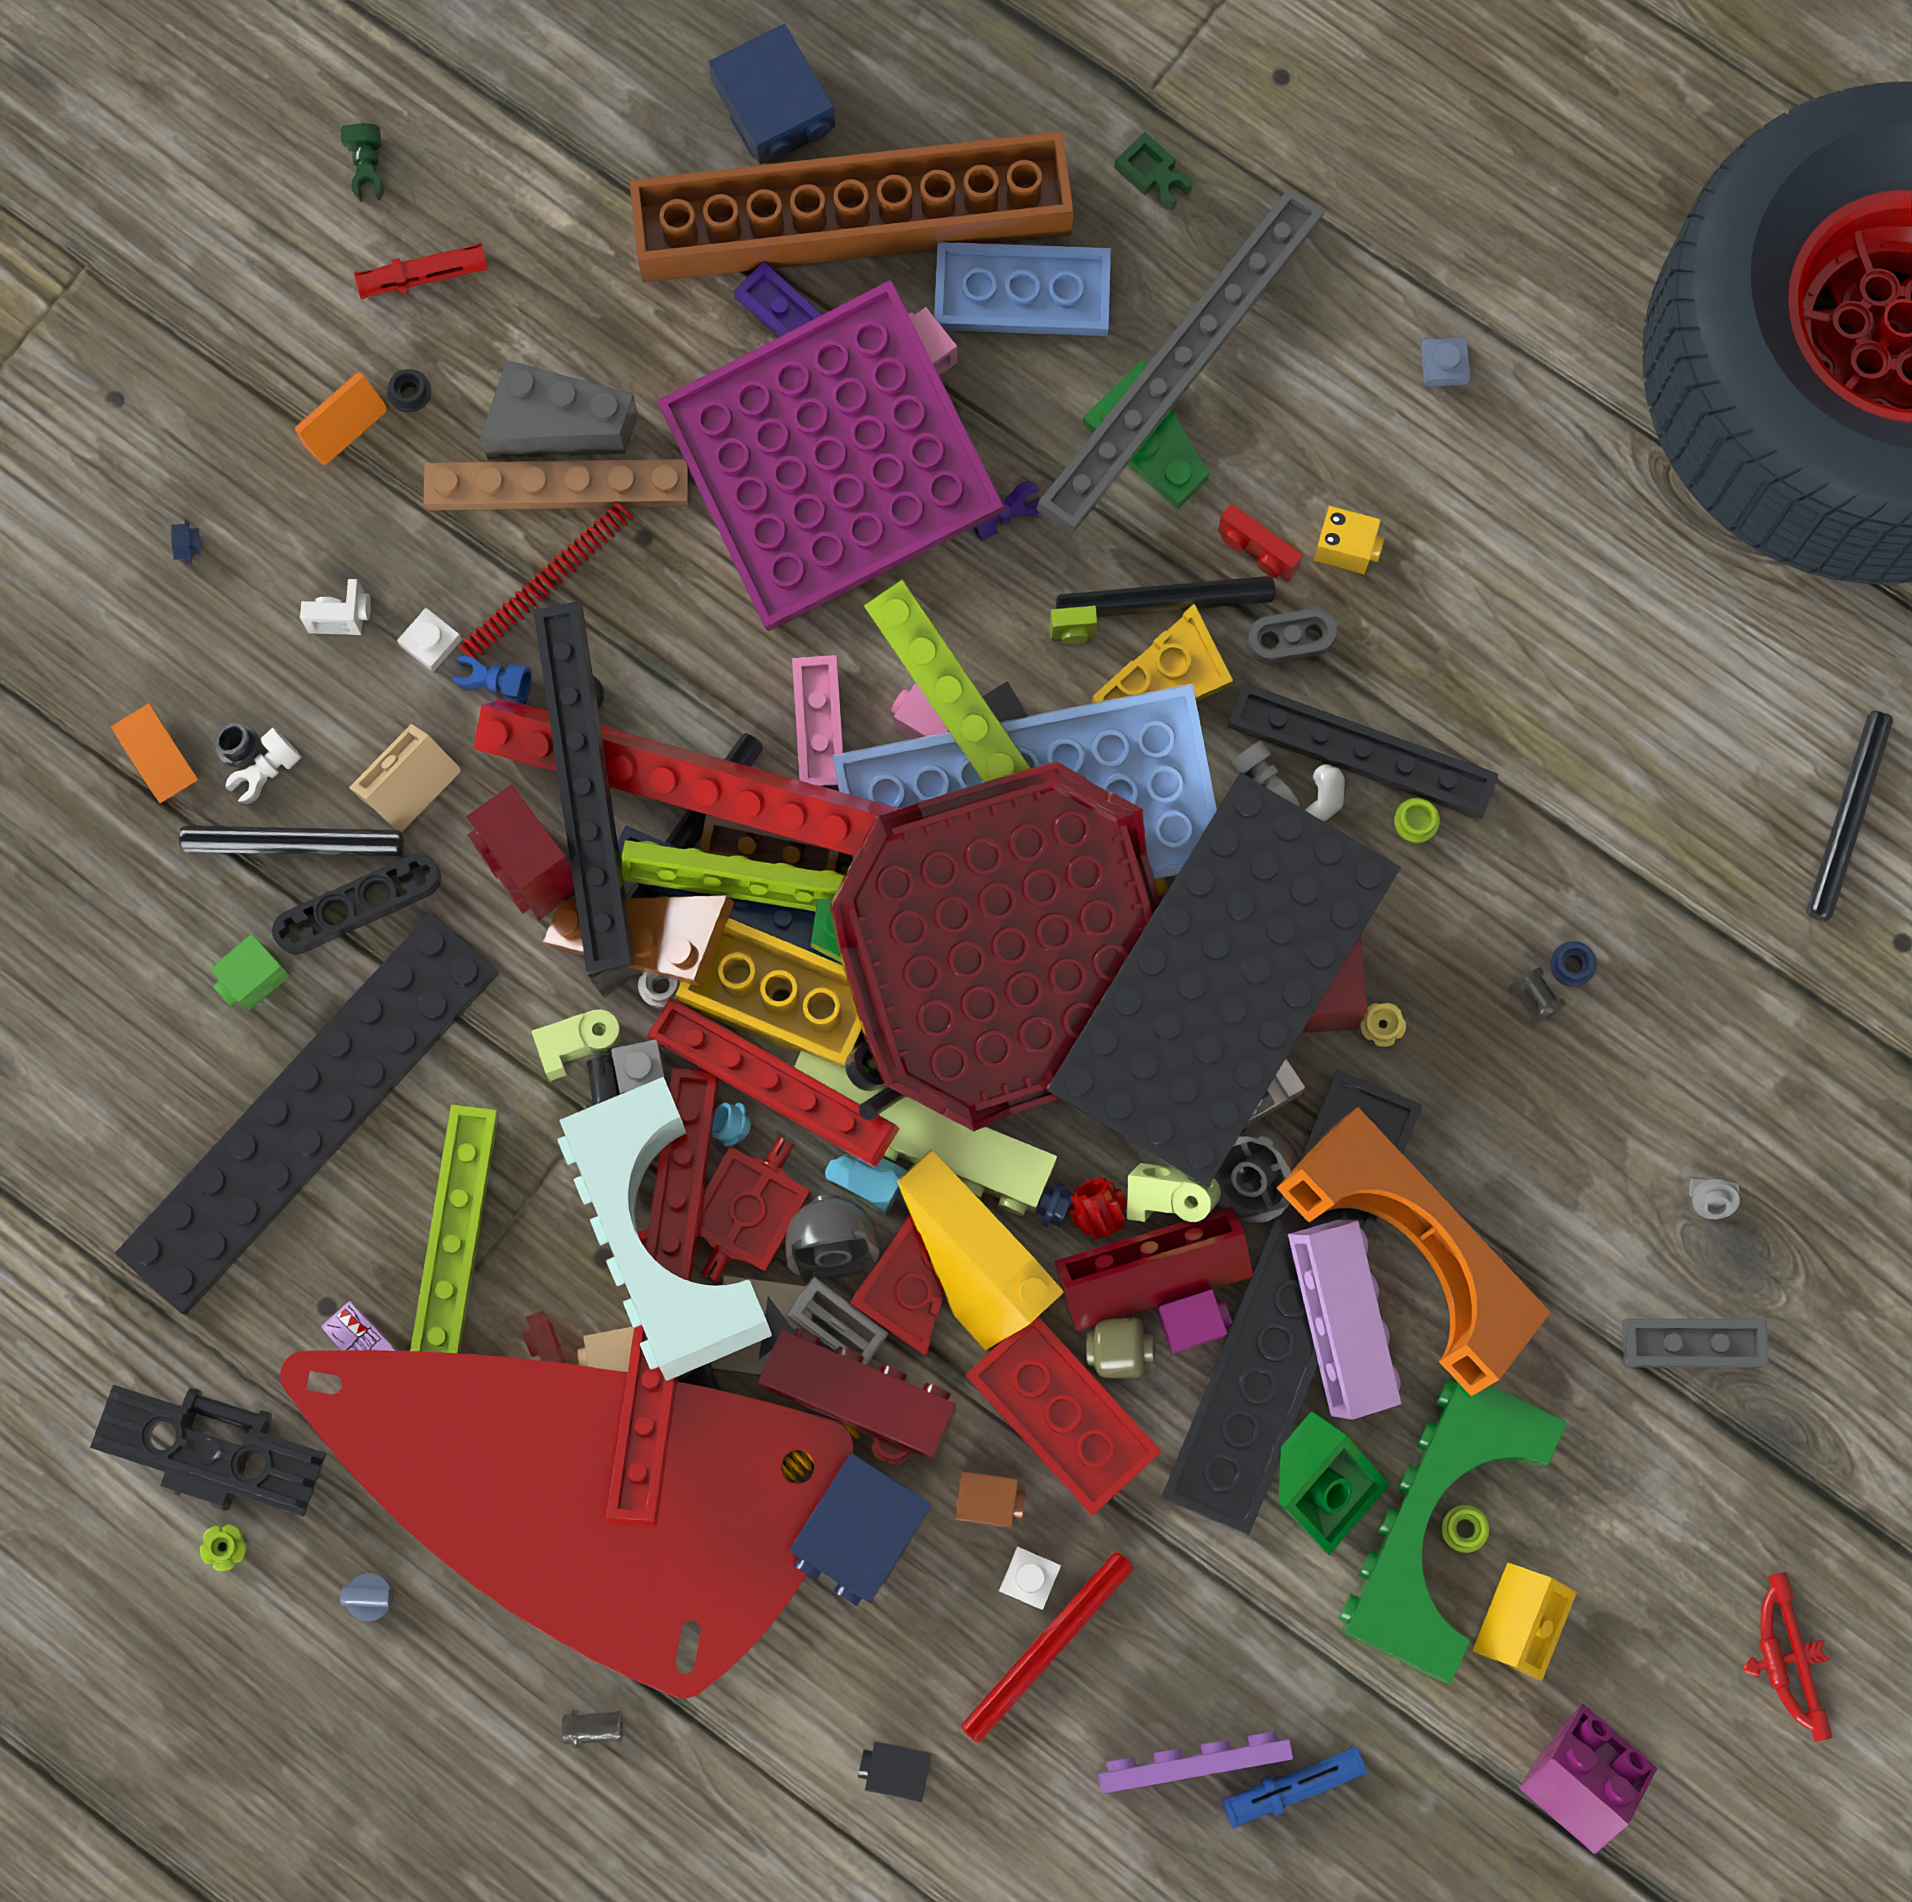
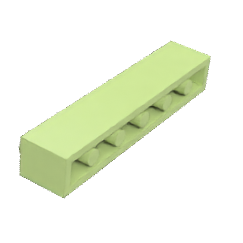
(980, 1159)

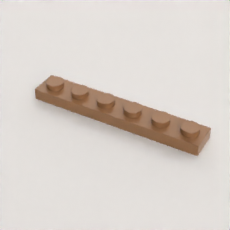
(556, 484)

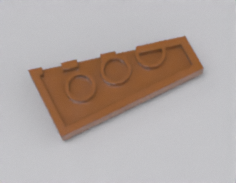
(668, 933)

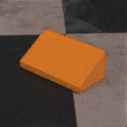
(340, 419)

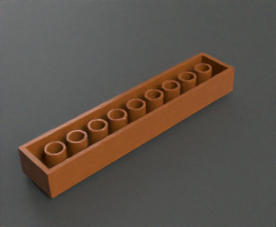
(851, 206)

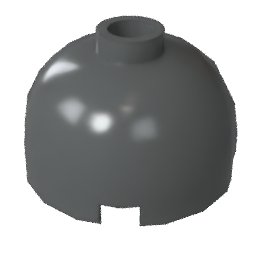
(1254, 1172)
(831, 1238)

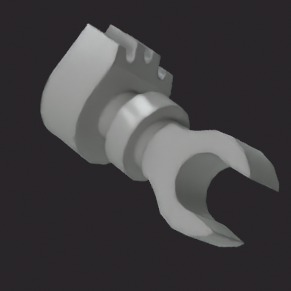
(1254, 760)

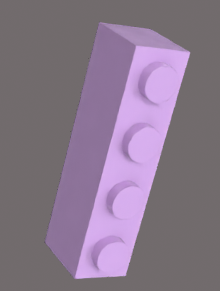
(1345, 1319)

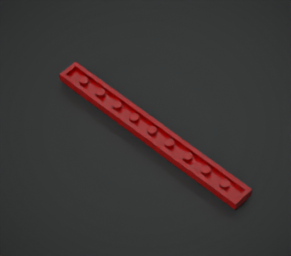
(671, 1243)

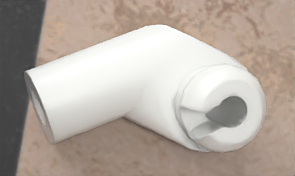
(1330, 792)

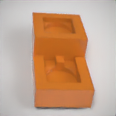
(154, 753)

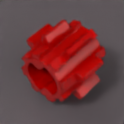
(1098, 1208)

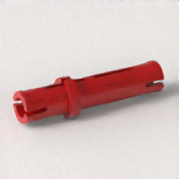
(420, 271)

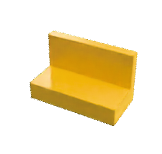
(1525, 1620)

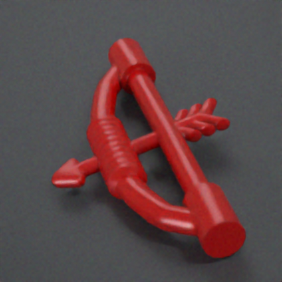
(1803, 1655)

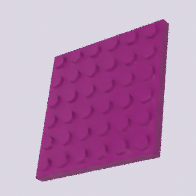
(830, 456)

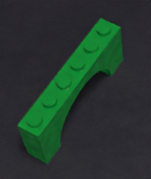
(1393, 1603)

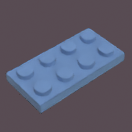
(1023, 289)

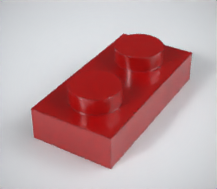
(1247, 535)

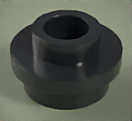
(404, 379)
(236, 744)

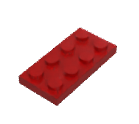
(1063, 1414)

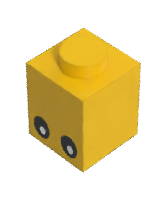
(1349, 540)

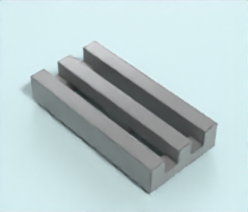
(805, 1301)

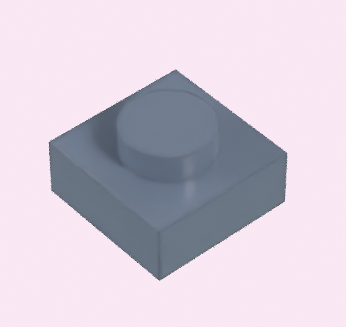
(1445, 362)

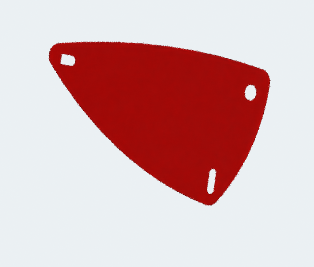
(511, 1488)

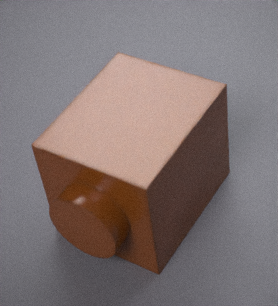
(989, 1500)

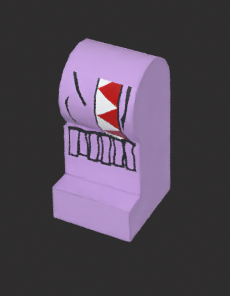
(355, 1331)

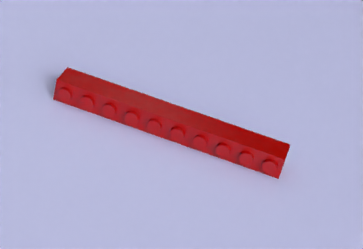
(691, 780)

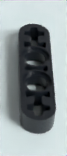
(359, 911)

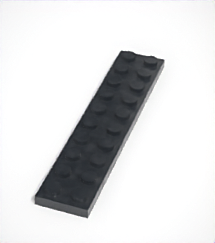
(306, 1114)
(1269, 1346)

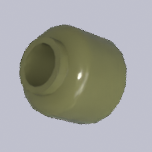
(1120, 1348)

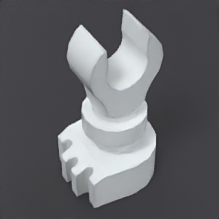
(266, 766)

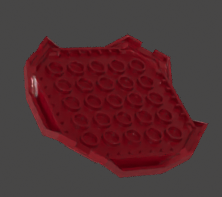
(990, 935)

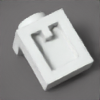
(332, 616)

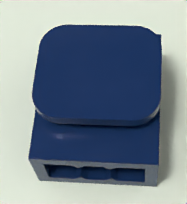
(772, 95)
(859, 1530)

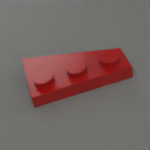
(902, 1290)

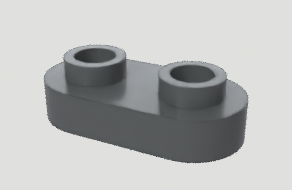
(1289, 633)

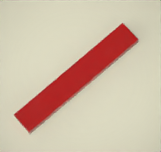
(772, 1082)

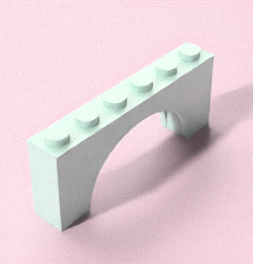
(682, 1319)

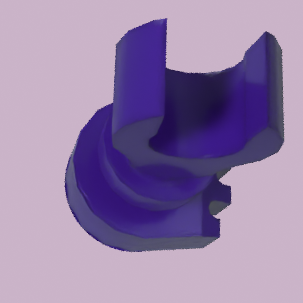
(1014, 507)

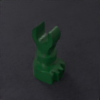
(363, 141)

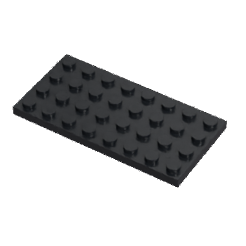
(1223, 979)

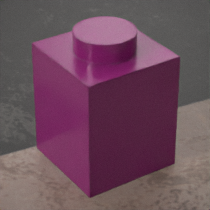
(1194, 1321)

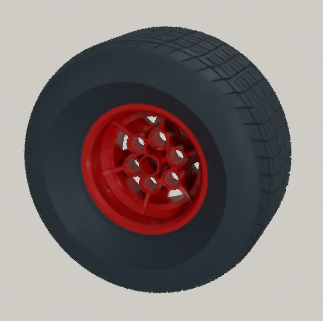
(1760, 389)

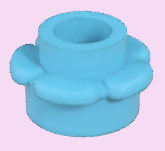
(731, 1123)

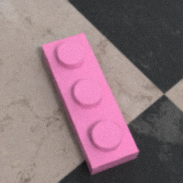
(817, 718)

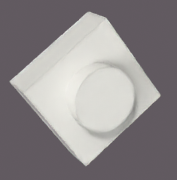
(429, 639)
(1029, 1578)

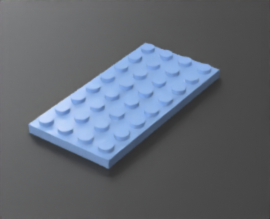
(1132, 745)

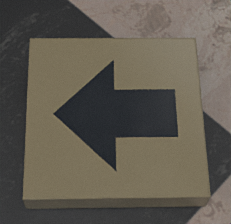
(775, 1303)

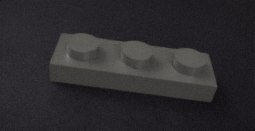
(1695, 1343)

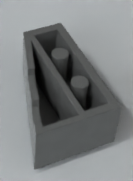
(555, 414)

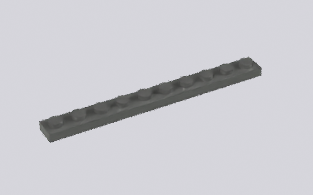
(1179, 361)

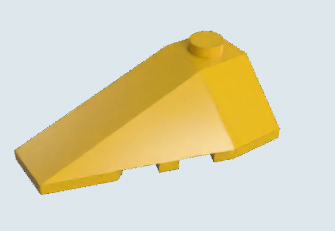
(982, 1267)

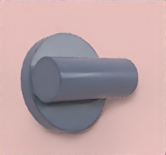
(367, 1597)

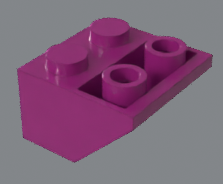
(1589, 1779)

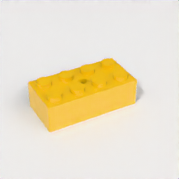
(752, 969)

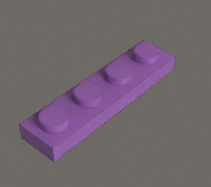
(1215, 1758)

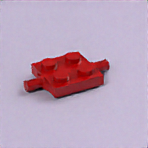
(749, 1209)

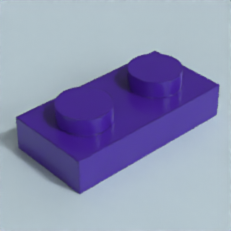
(774, 301)

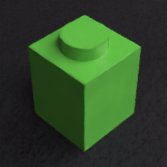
(248, 974)

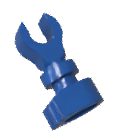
(513, 682)

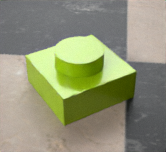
(1073, 624)

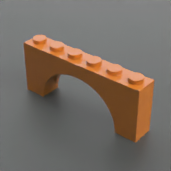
(1487, 1303)

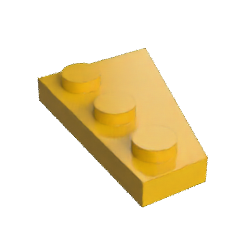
(1175, 659)

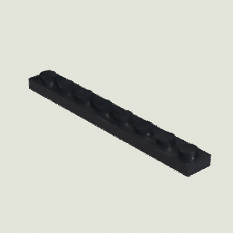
(584, 787)

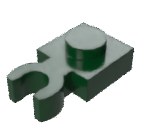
(1150, 167)

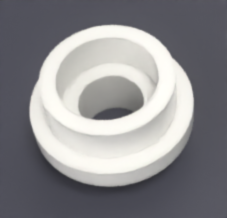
(654, 999)

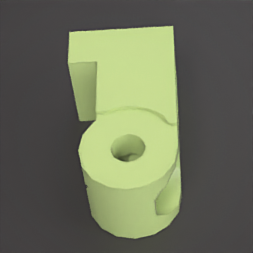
(576, 1037)
(1168, 1191)

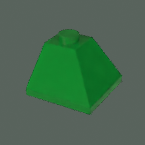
(1326, 1481)

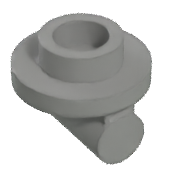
(1714, 1197)

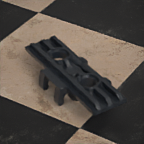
(205, 1464)

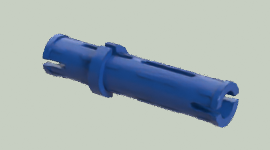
(1241, 1809)

